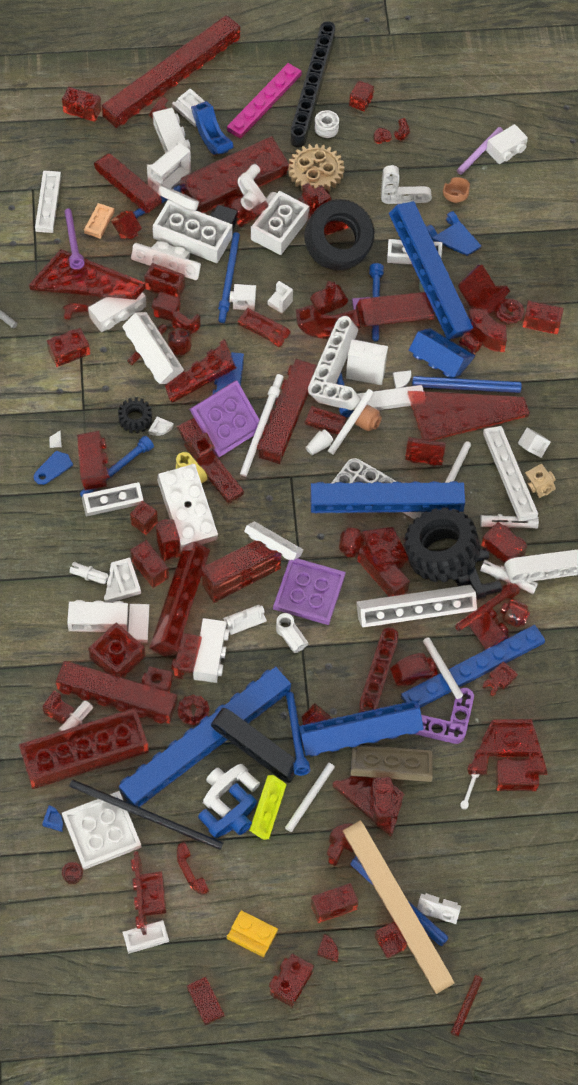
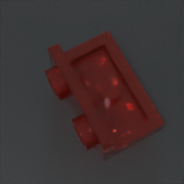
(489, 629)
(186, 655)

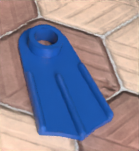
(53, 467)

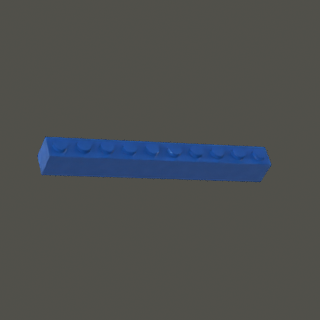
(202, 739)

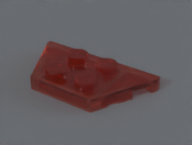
(358, 792)

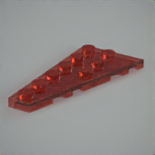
(89, 280)
(456, 413)

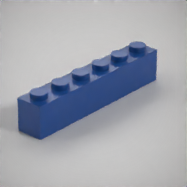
(361, 728)

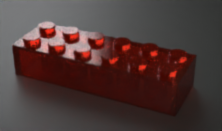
(219, 180)
(83, 748)

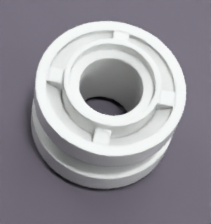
(326, 124)

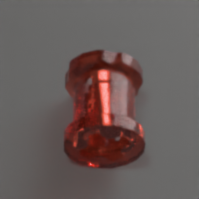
(470, 342)

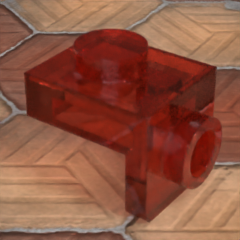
(181, 321)

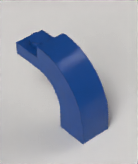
(209, 129)

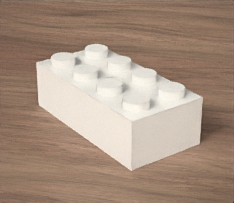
(192, 231)
(184, 488)

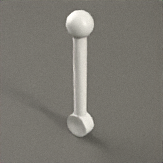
(464, 804)

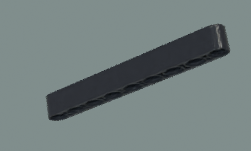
(312, 84)

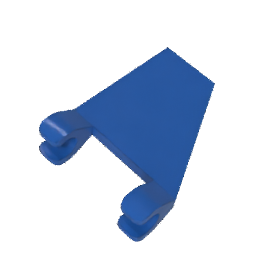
(455, 236)

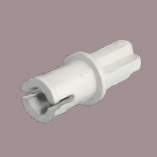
(89, 573)
(77, 717)

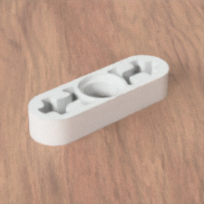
(178, 197)

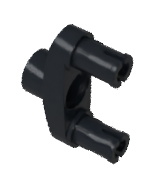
(472, 579)

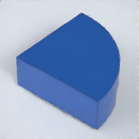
(53, 819)

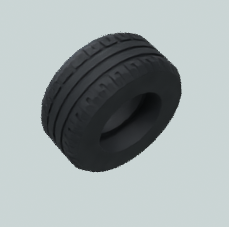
(355, 218)

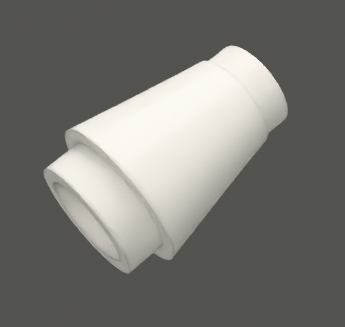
(319, 442)

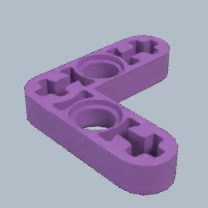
(453, 724)

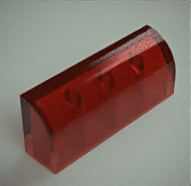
(394, 309)

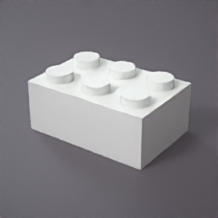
(279, 223)

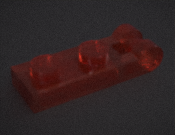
(264, 327)

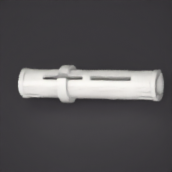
(486, 521)
(501, 574)

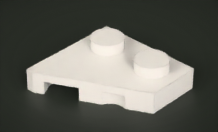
(121, 581)

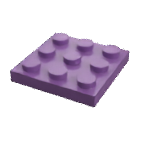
(226, 418)
(309, 591)

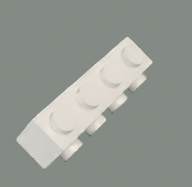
(152, 347)

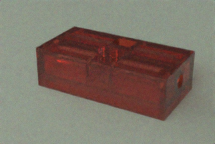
(239, 570)

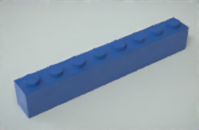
(430, 270)
(386, 497)

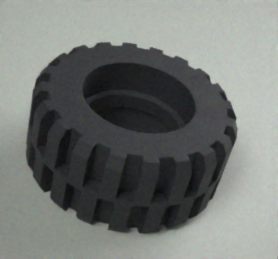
(446, 563)

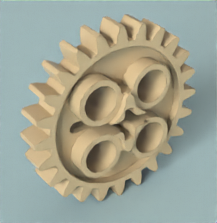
(316, 167)

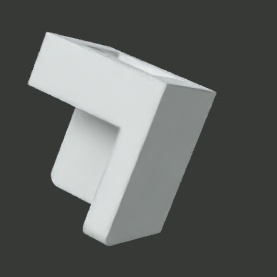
(281, 298)
(534, 442)

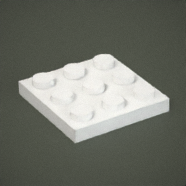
(100, 831)

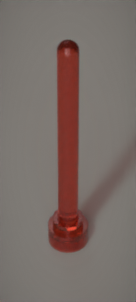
(509, 591)

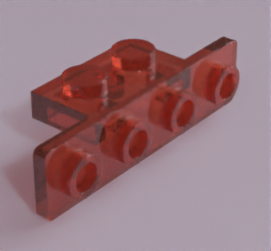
(150, 893)

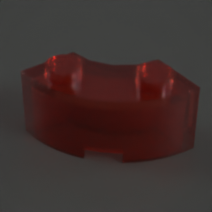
(486, 329)

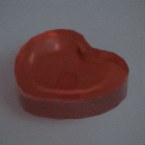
(382, 135)

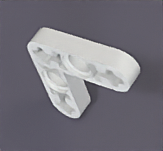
(417, 194)

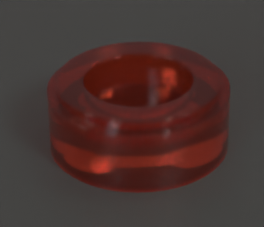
(72, 873)

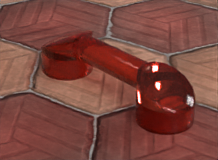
(197, 885)

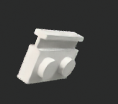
(184, 104)

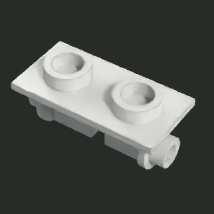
(245, 619)
(446, 911)

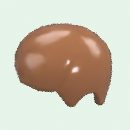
(456, 190)

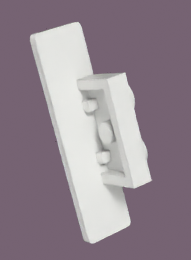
(167, 256)

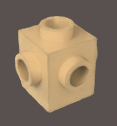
(540, 481)

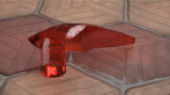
(69, 308)

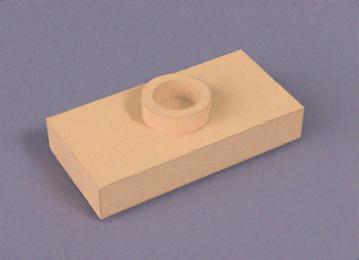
(99, 220)

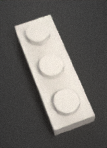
(273, 541)

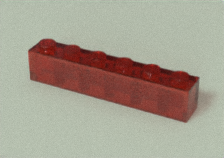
(287, 412)
(179, 599)
(116, 692)

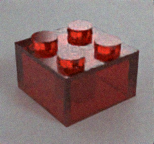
(116, 651)

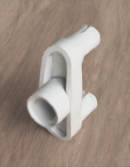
(251, 192)
(222, 782)

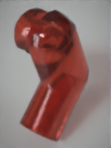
(403, 131)

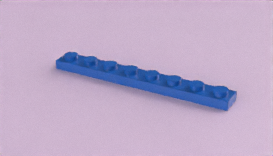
(476, 666)

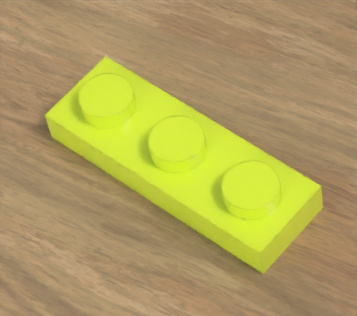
(268, 807)

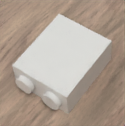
(366, 362)

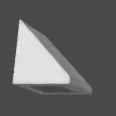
(55, 440)

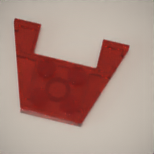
(509, 739)

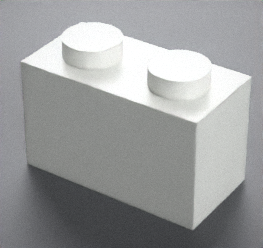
(507, 144)

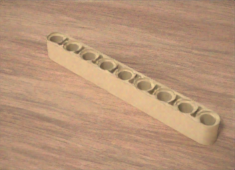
(398, 907)

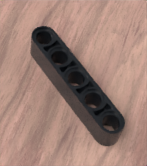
(254, 744)

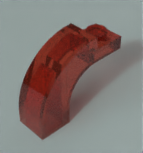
(321, 325)

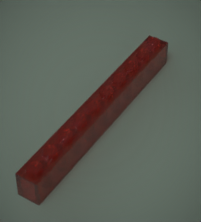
(171, 71)

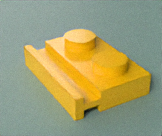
(252, 933)

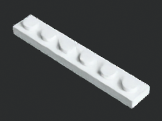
(510, 473)

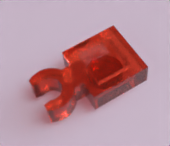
(500, 676)

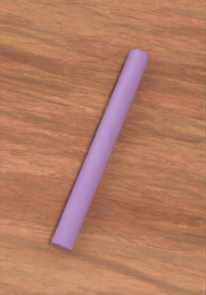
(477, 153)

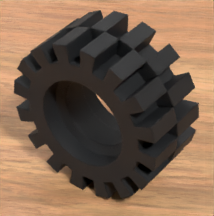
(132, 406)

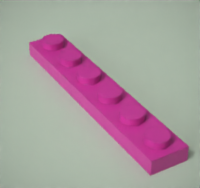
(264, 100)

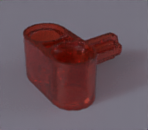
(329, 298)

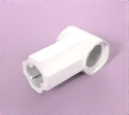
(291, 634)

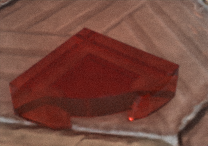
(328, 949)

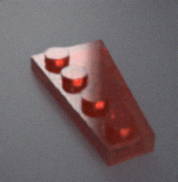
(214, 365)

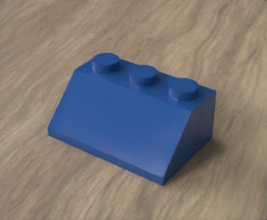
(440, 353)

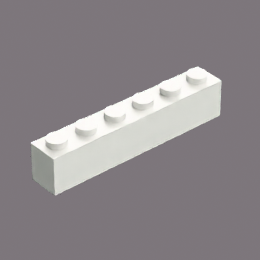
(416, 606)

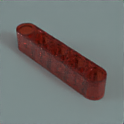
(128, 183)
(379, 665)

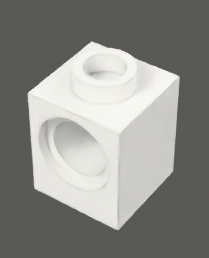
(243, 297)

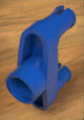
(235, 819)

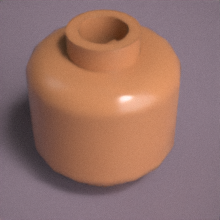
(369, 418)

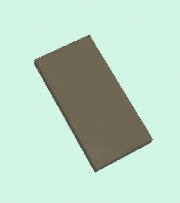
(392, 763)

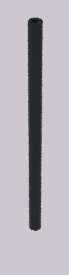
(146, 814)

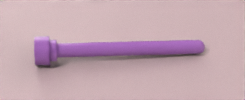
(76, 259)

